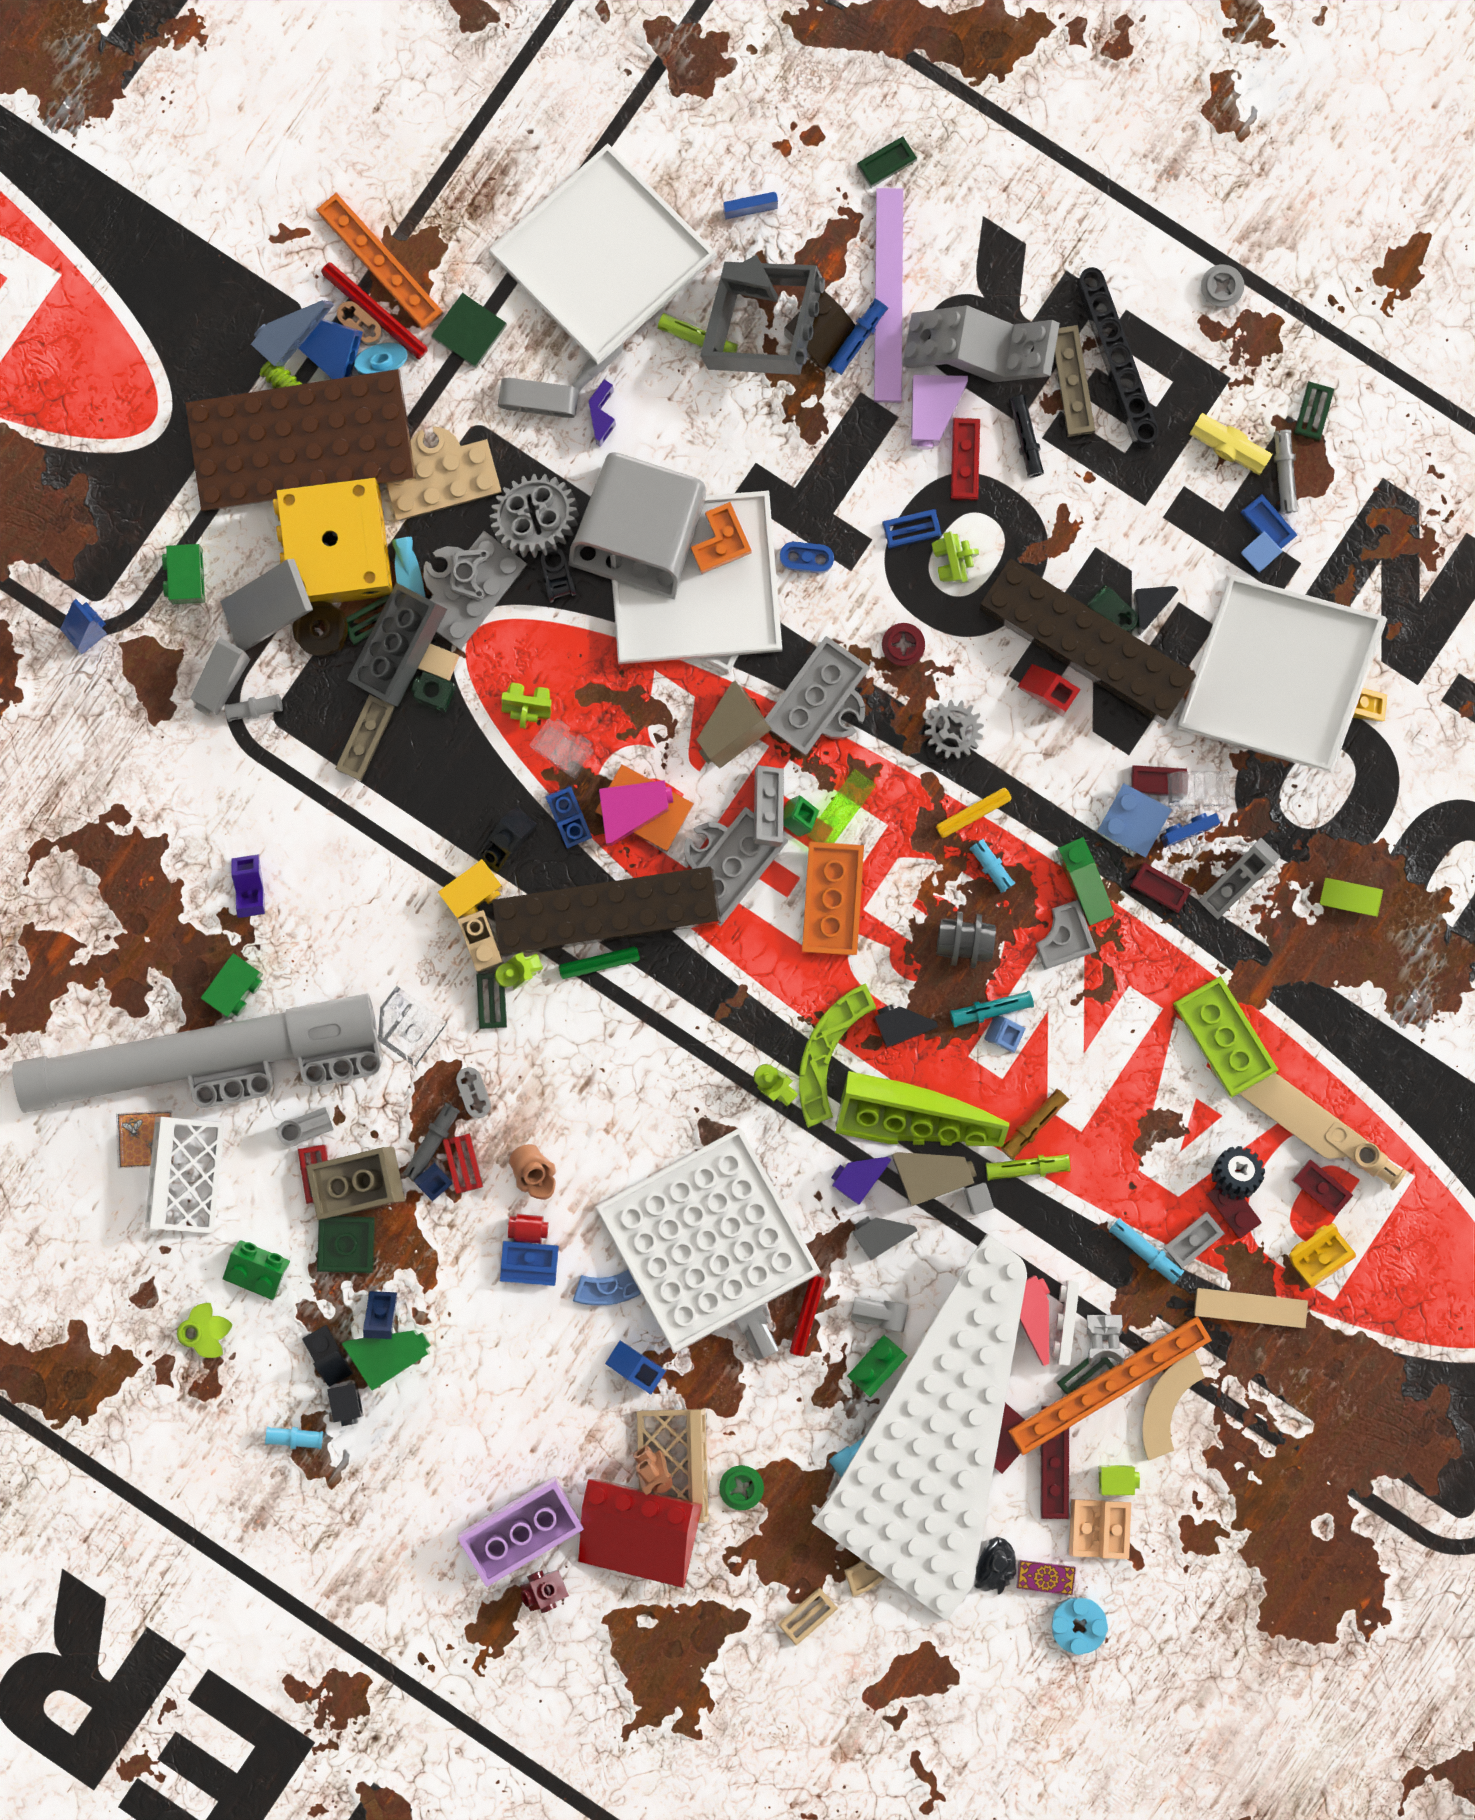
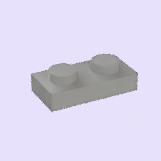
(1194, 1240)

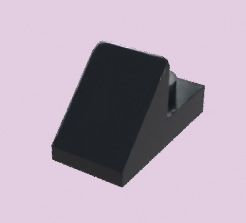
(327, 1356)

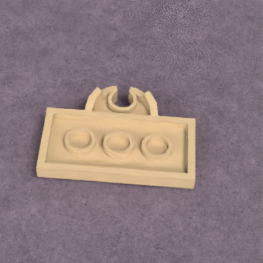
(444, 476)

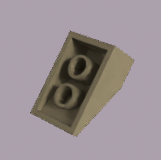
(355, 1183)

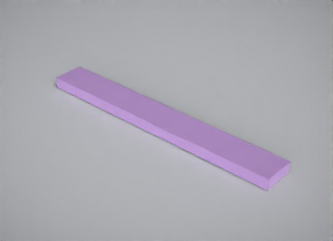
(890, 292)

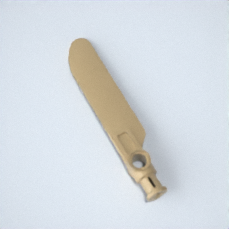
(1318, 1127)

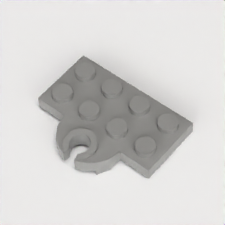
(493, 577)
(820, 698)
(733, 857)

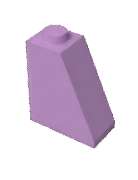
(933, 407)

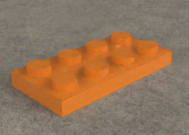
(833, 898)

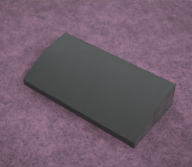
(397, 644)

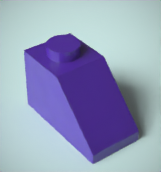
(858, 1177)

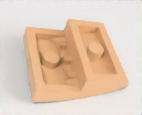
(1099, 1528)

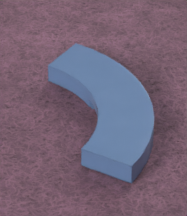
(606, 1289)

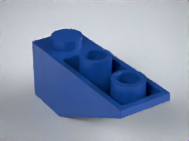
(83, 626)

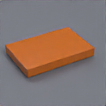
(663, 829)

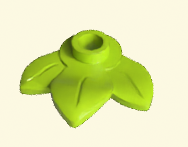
(208, 1331)

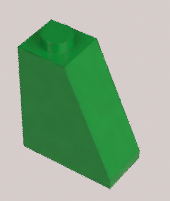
(385, 1358)

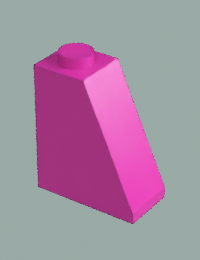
(632, 807)

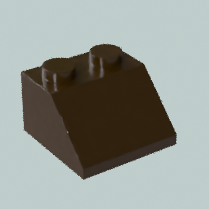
(829, 331)

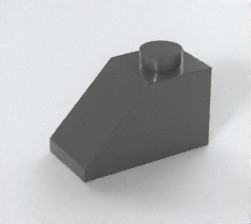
(880, 1235)

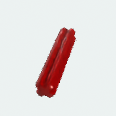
(807, 1316)

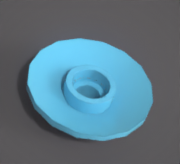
(381, 358)

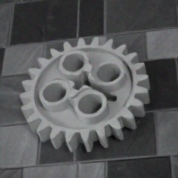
(510, 522)

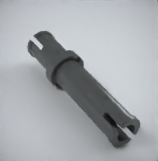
(432, 1140)

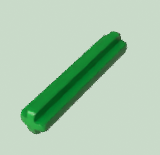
(599, 962)

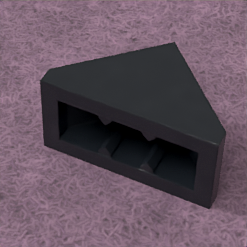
(1150, 603)

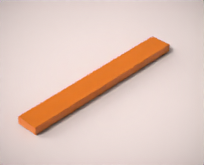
(1109, 1385)

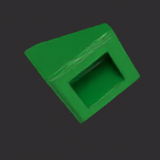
(799, 816)

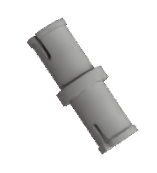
(253, 707)

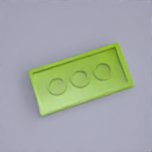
(1225, 1037)

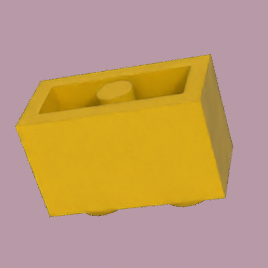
(471, 890)

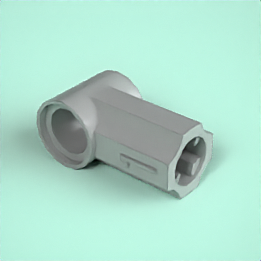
(308, 1126)
(884, 1314)
(757, 1333)

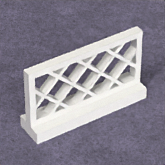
(160, 1174)

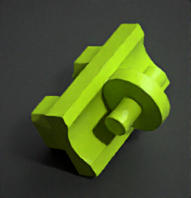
(956, 569)
(526, 707)
(518, 970)
(774, 1084)

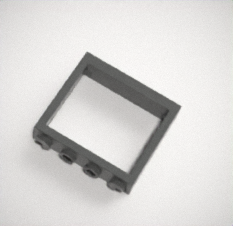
(722, 311)

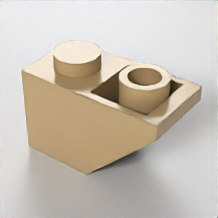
(480, 942)

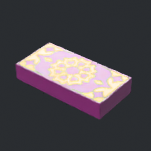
(1046, 1577)

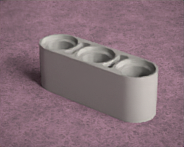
(538, 397)

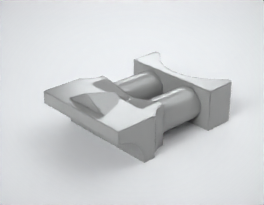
(1105, 1328)

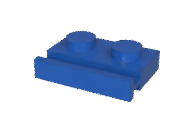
(1199, 825)
(529, 1263)

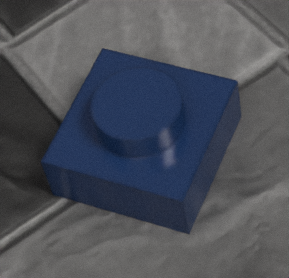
(433, 1182)

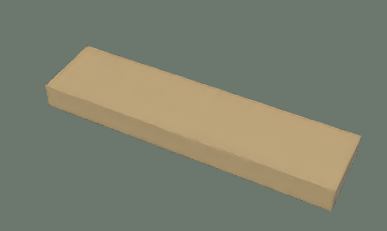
(1250, 1308)

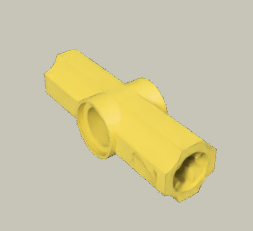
(1230, 444)

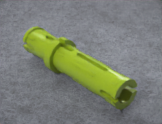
(689, 332)
(1026, 1167)

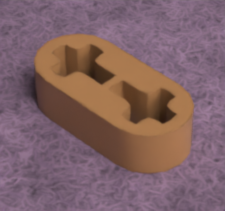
(363, 319)

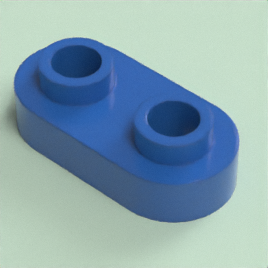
(807, 553)

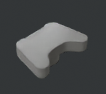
(464, 573)

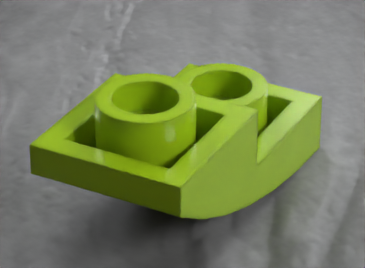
(1351, 897)

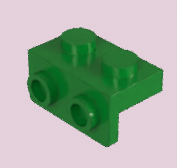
(255, 1269)
(877, 1366)

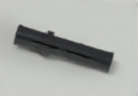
(1029, 446)

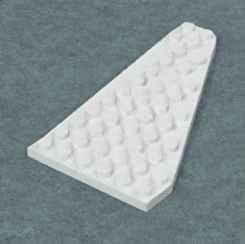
(927, 1465)

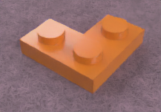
(727, 544)

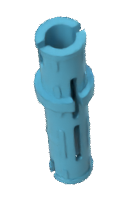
(1146, 1251)

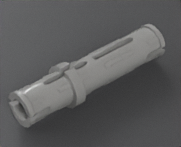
(1285, 468)

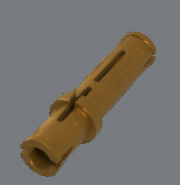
(1026, 1133)

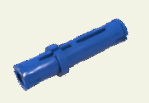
(862, 330)

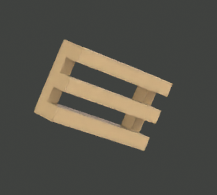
(789, 1631)

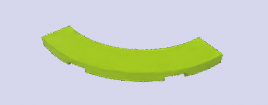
(820, 1049)

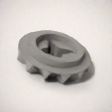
(1222, 273)

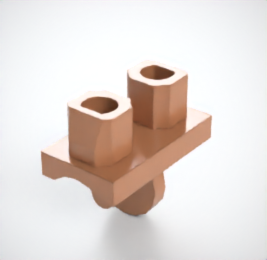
(652, 1471)

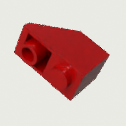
(1049, 689)

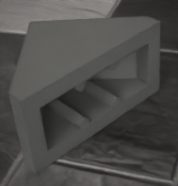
(749, 280)

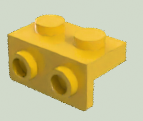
(1321, 1255)

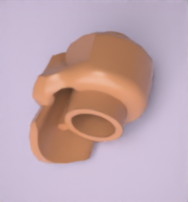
(533, 1171)

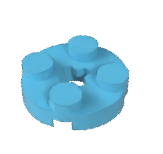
(1079, 1642)

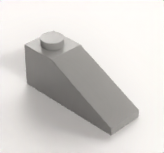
(1239, 878)

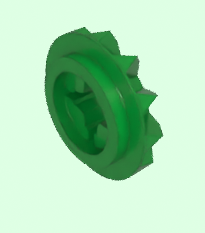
(737, 1500)

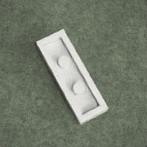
(1066, 1322)

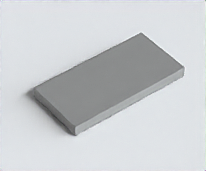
(266, 605)

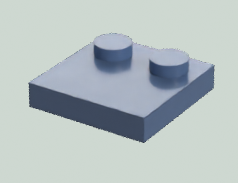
(1134, 820)

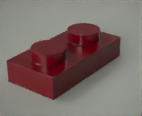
(1322, 1187)
(1235, 1212)

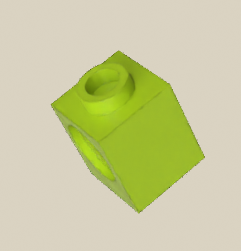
(1118, 1479)

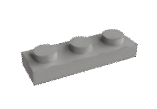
(768, 806)

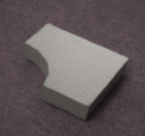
(1068, 937)

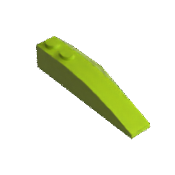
(900, 1111)

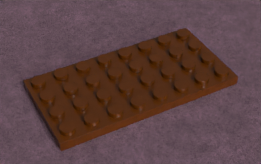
(299, 438)

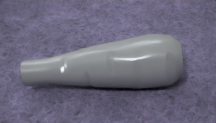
(592, 369)

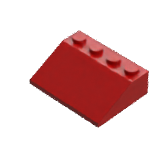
(637, 1532)

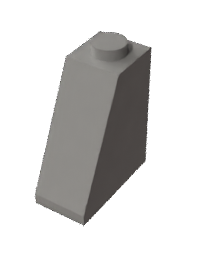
(219, 677)

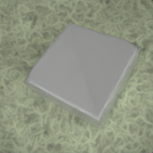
(978, 1198)

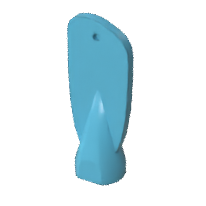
(407, 566)

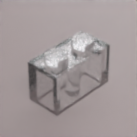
(562, 747)
(1199, 789)

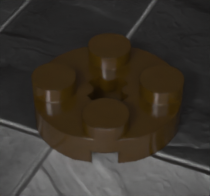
(331, 640)

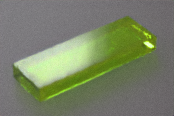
(842, 808)

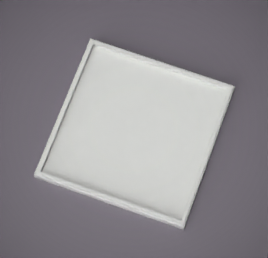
(603, 254)
(713, 612)
(1281, 673)

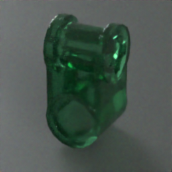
(1112, 607)

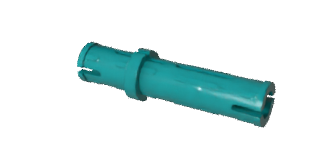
(993, 1008)

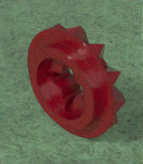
(912, 635)

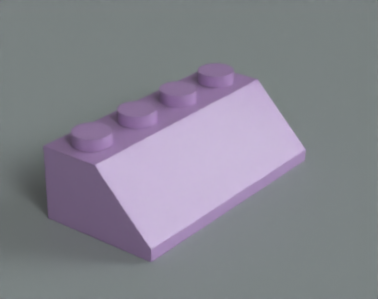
(520, 1531)

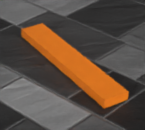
(379, 261)

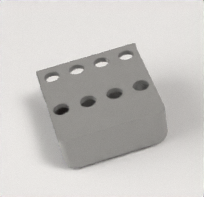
(643, 518)

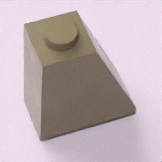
(731, 727)
(932, 1175)

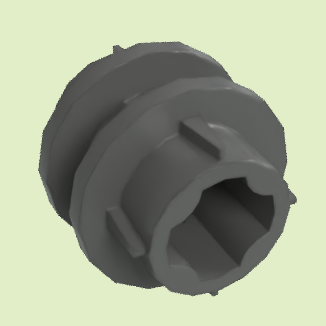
(966, 940)

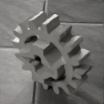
(964, 723)

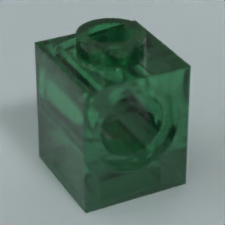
(445, 694)

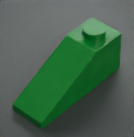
(1085, 880)

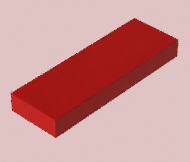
(965, 459)

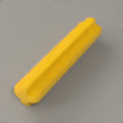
(973, 812)

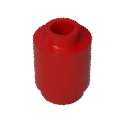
(527, 1228)

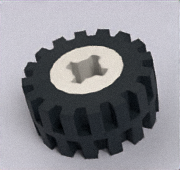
(1238, 1183)

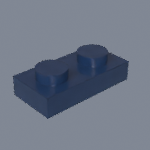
(380, 1315)

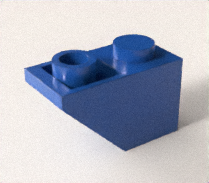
(635, 1367)

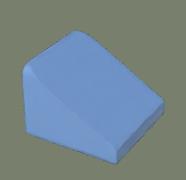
(1261, 552)
(1004, 1033)

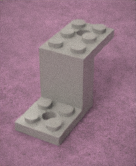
(981, 344)

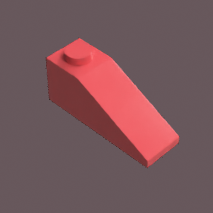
(1035, 1317)

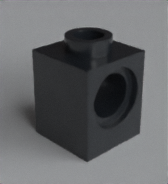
(345, 1404)

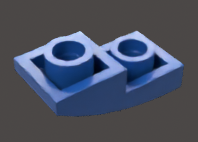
(568, 816)

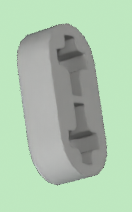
(480, 1090)

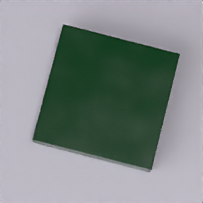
(469, 330)
(346, 1244)

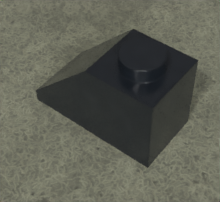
(901, 1025)

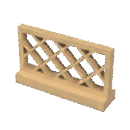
(696, 1452)

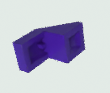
(602, 422)
(248, 885)

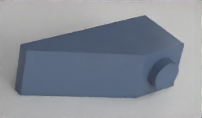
(285, 335)

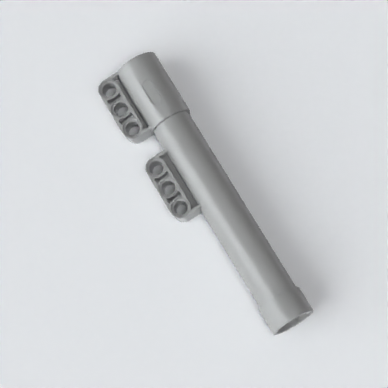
(213, 1057)

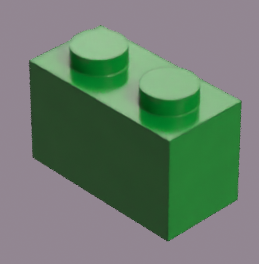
(184, 574)
(233, 986)

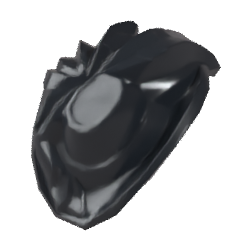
(996, 1566)

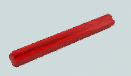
(371, 307)

